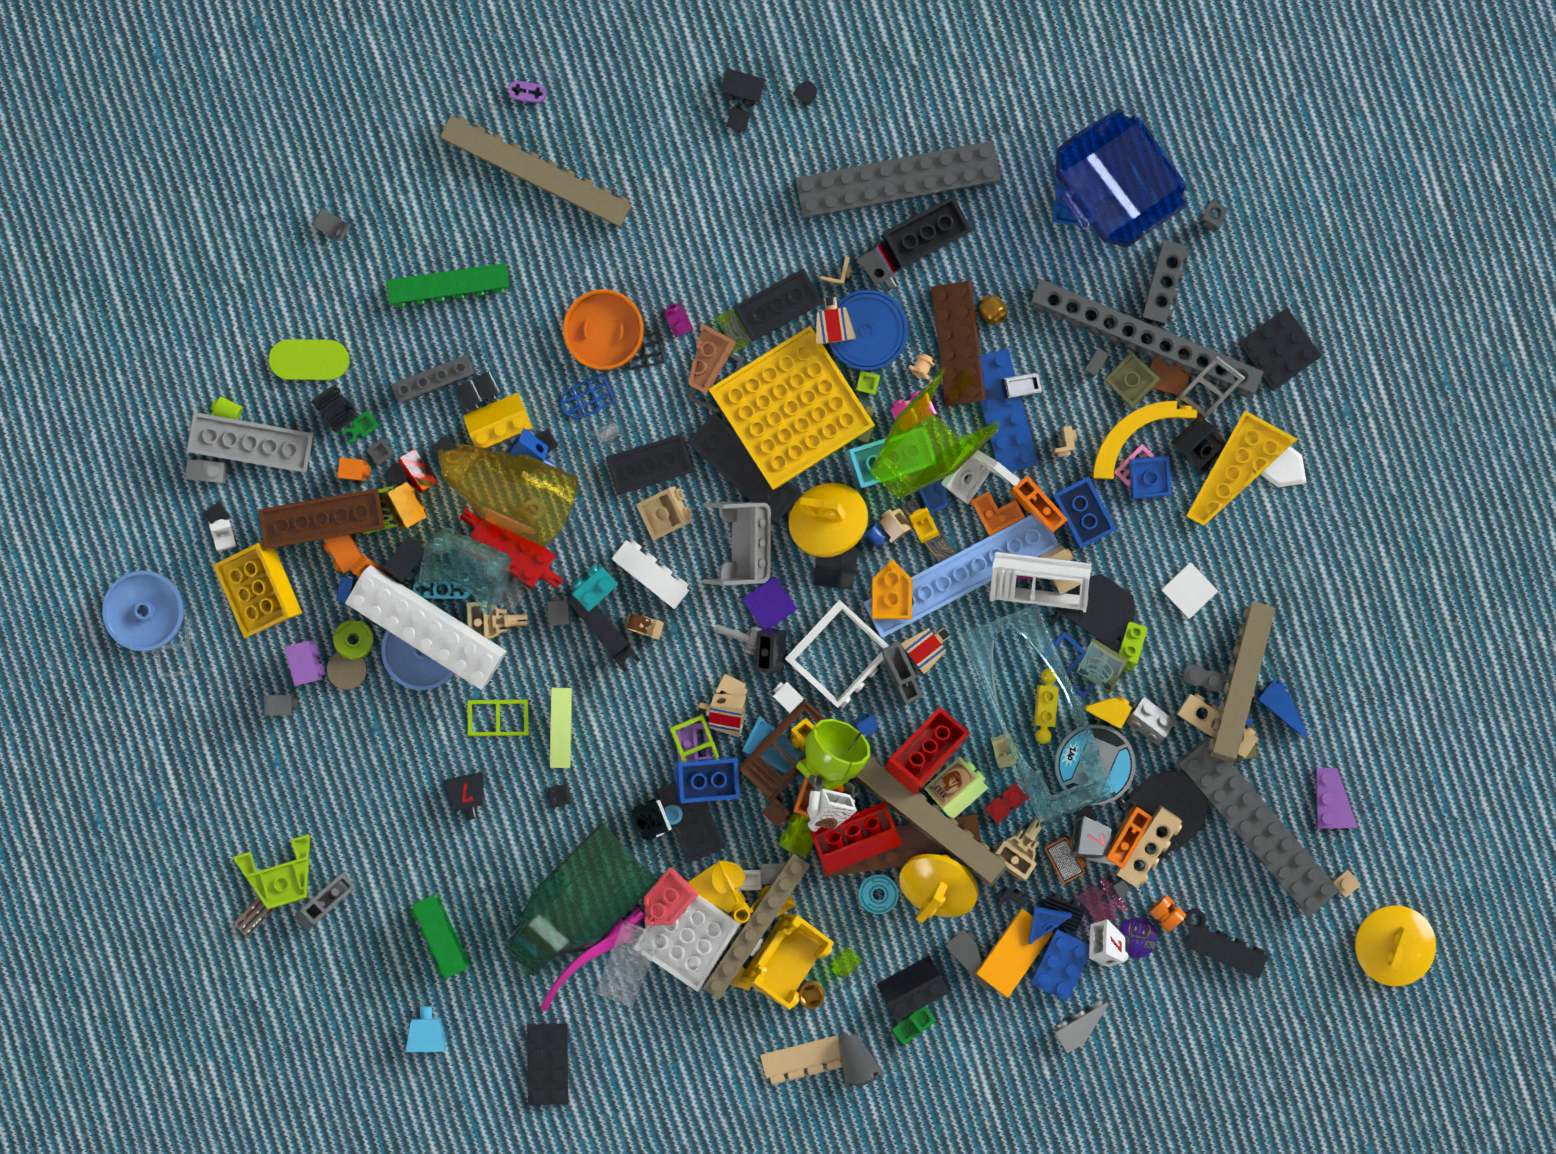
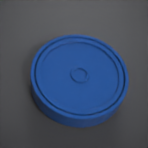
(878, 328)

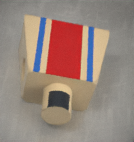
(833, 323)
(926, 648)
(725, 713)

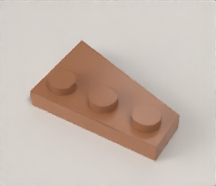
(710, 357)

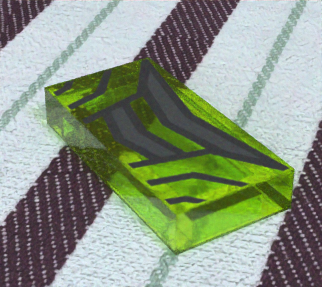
(733, 329)

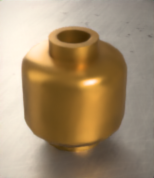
(992, 309)

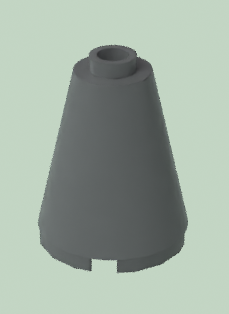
(857, 1062)

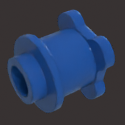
(875, 534)

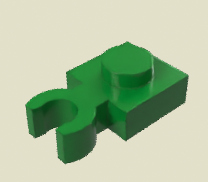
(364, 425)

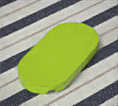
(309, 359)

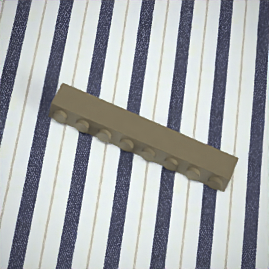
(1242, 681)
(756, 926)

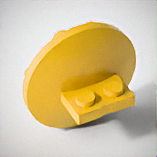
(828, 519)
(938, 886)
(1395, 945)

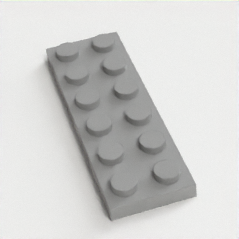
(249, 442)

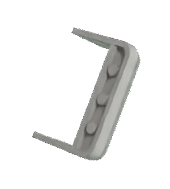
(749, 543)

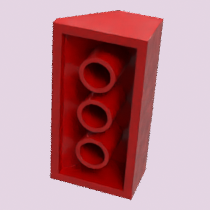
(856, 838)

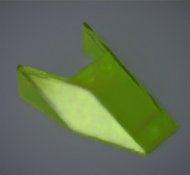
(923, 447)

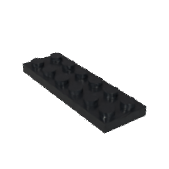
(728, 455)

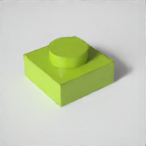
(868, 382)

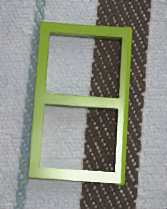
(498, 702)
(699, 747)

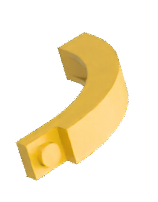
(1113, 442)

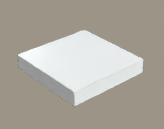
(1189, 590)

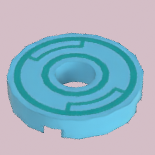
(890, 898)

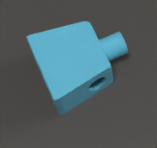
(426, 1033)

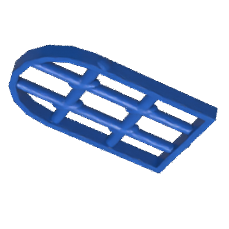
(591, 389)

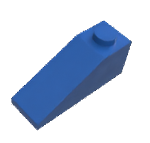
(1279, 702)

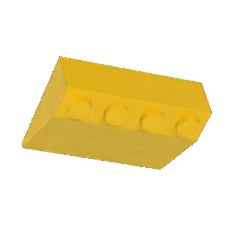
(257, 589)

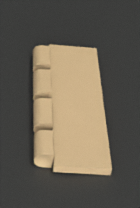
(796, 1058)

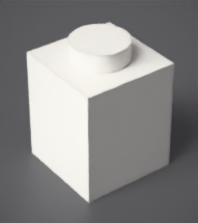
(787, 696)

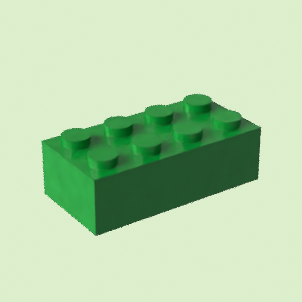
(440, 935)

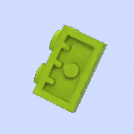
(797, 836)

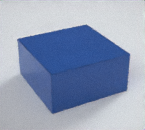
(345, 588)

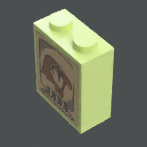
(957, 787)

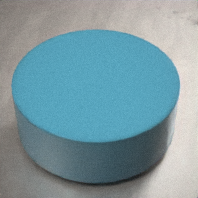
(673, 813)

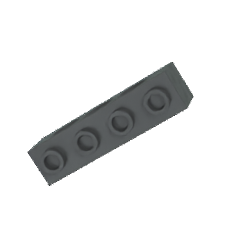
(1167, 250)
(433, 379)

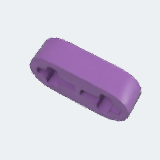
(526, 96)

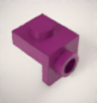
(677, 319)

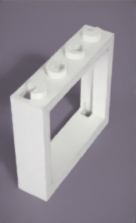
(858, 683)

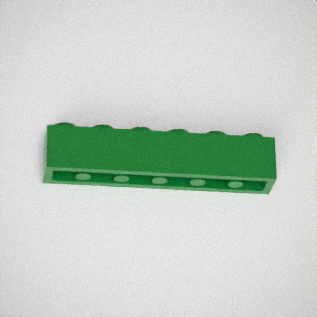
(448, 284)

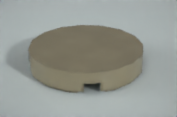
(345, 672)

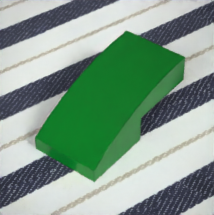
(913, 1025)

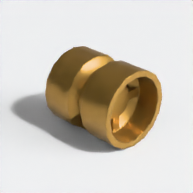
(811, 994)

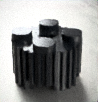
(335, 408)

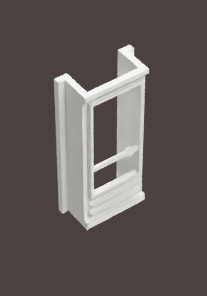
(1007, 566)

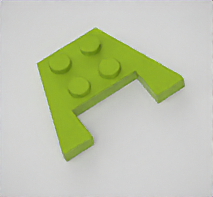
(283, 882)

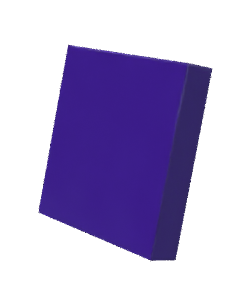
(769, 603)

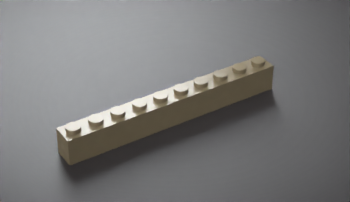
(535, 171)
(932, 822)

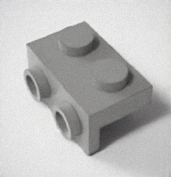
(1150, 721)

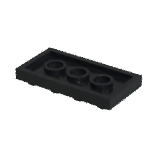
(778, 305)
(649, 464)
(697, 828)
(547, 1063)

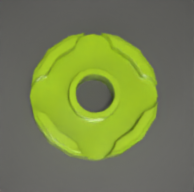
(350, 651)

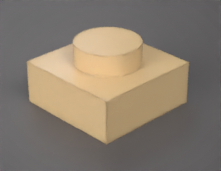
(1346, 883)

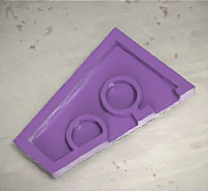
(1331, 801)

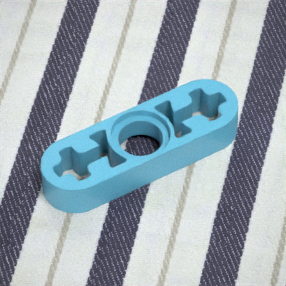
(457, 595)

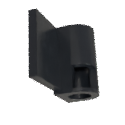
(651, 819)

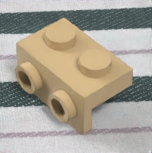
(1069, 437)

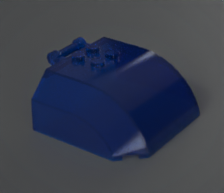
(1119, 179)

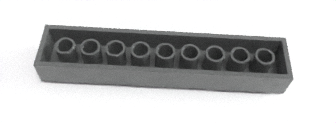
(898, 180)
(1258, 828)

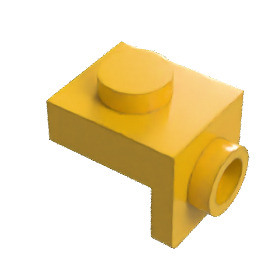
(923, 525)

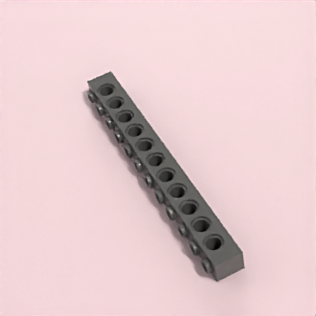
(1139, 328)

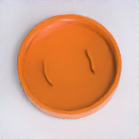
(603, 329)

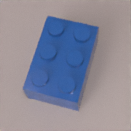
(1085, 512)
(706, 779)
(1061, 964)

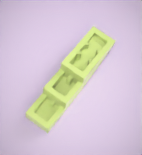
(561, 728)

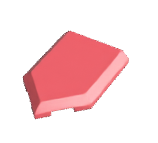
(668, 899)

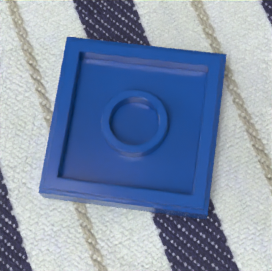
(1150, 477)

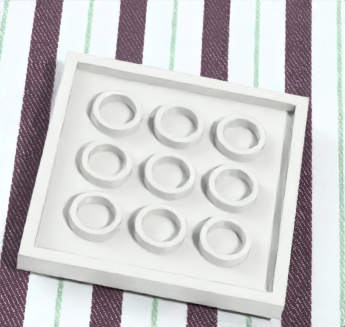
(694, 942)

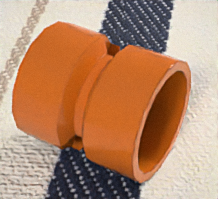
(1167, 913)

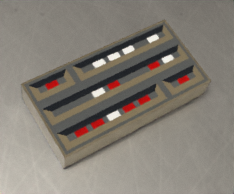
(252, 917)

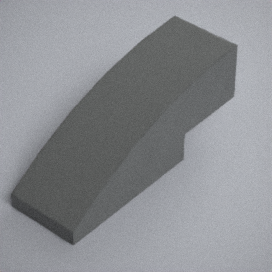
(901, 674)

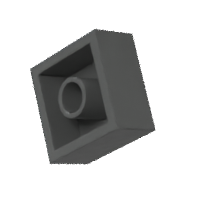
(1096, 362)

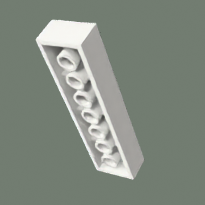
(425, 627)

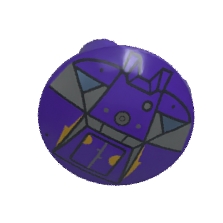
(1139, 937)

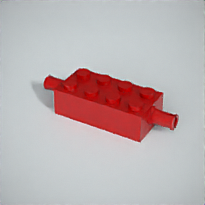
(528, 560)

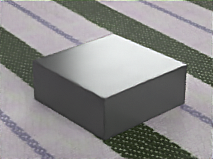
(380, 451)

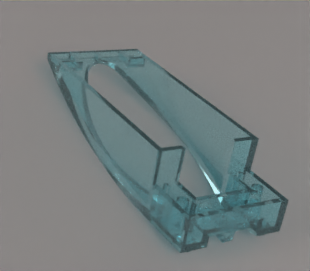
(1098, 785)

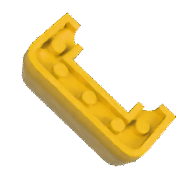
(786, 959)

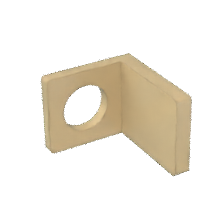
(845, 274)

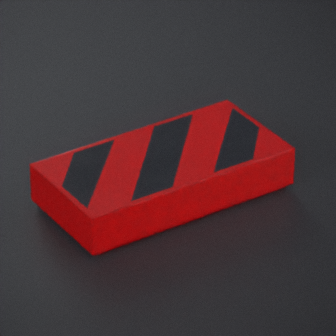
(417, 471)

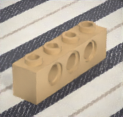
(1188, 712)
(1164, 818)

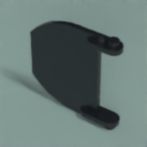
(1106, 614)
(1176, 794)

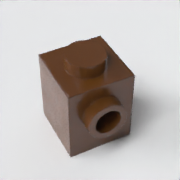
(776, 812)

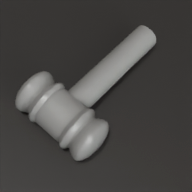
(749, 639)

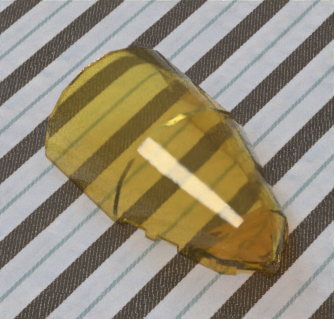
(511, 490)

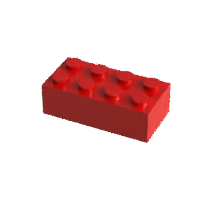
(927, 750)

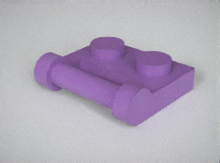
(688, 739)

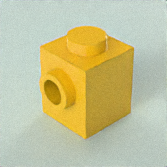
(800, 733)

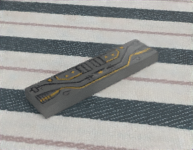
(938, 545)

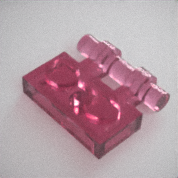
(1096, 904)

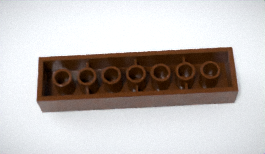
(912, 843)

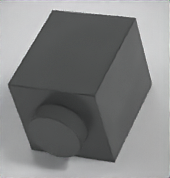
(558, 611)

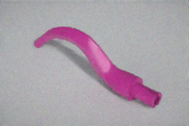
(597, 949)

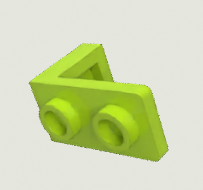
(1132, 644)

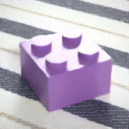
(304, 663)

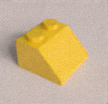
(1110, 710)

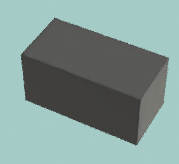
(1121, 887)

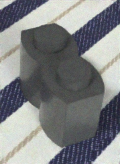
(1199, 676)

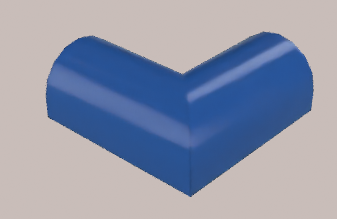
(865, 724)

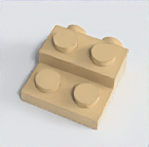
(664, 512)

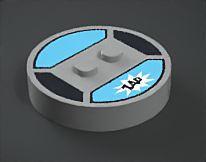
(1114, 752)

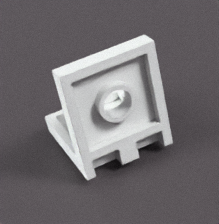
(978, 469)

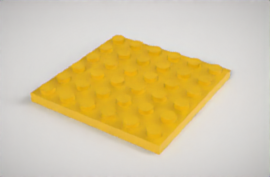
(791, 408)

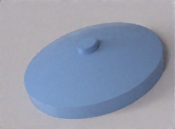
(143, 610)
(411, 666)

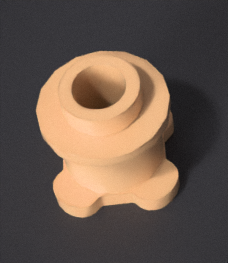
(922, 366)

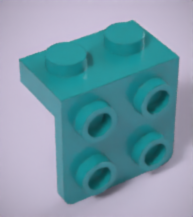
(593, 586)

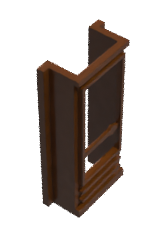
(760, 772)

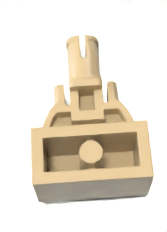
(489, 624)
(1019, 852)

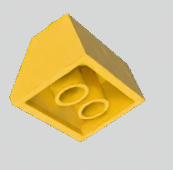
(497, 422)

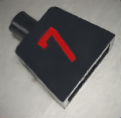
(467, 793)

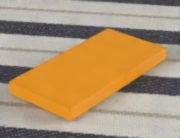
(1011, 955)

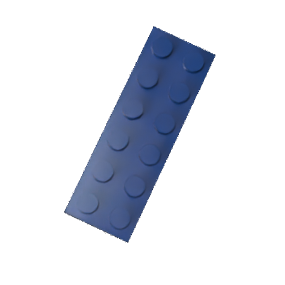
(1012, 441)

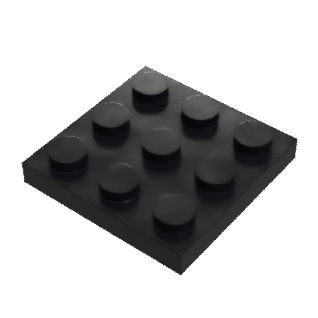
(1279, 349)

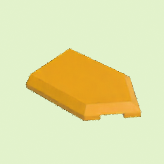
(891, 593)

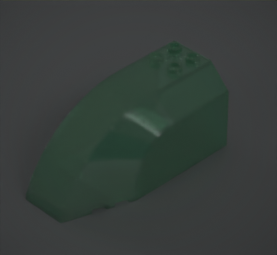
(578, 902)

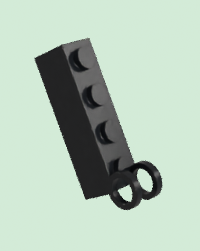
(606, 633)
(1223, 949)

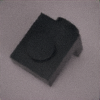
(1016, 896)

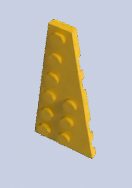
(1245, 456)

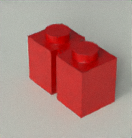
(999, 808)

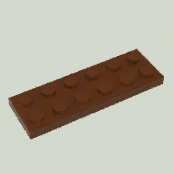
(958, 343)
(321, 518)

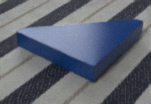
(1045, 921)

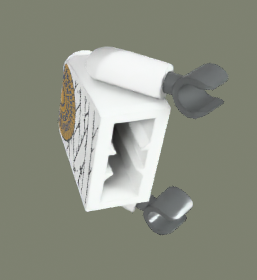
(829, 807)

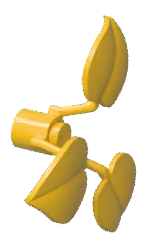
(727, 877)

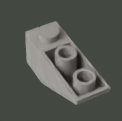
(1076, 1032)

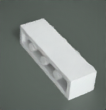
(650, 574)

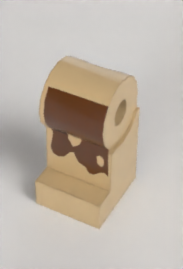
(644, 625)

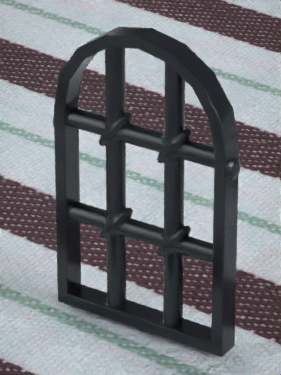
(645, 355)

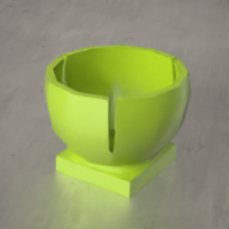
(829, 753)

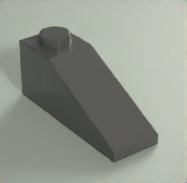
(324, 901)
(967, 953)

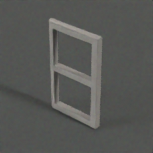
(1199, 378)

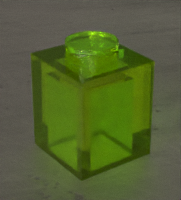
(845, 962)

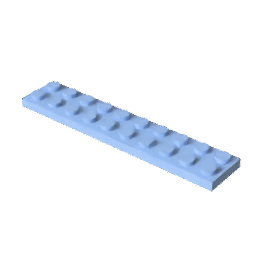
(968, 570)

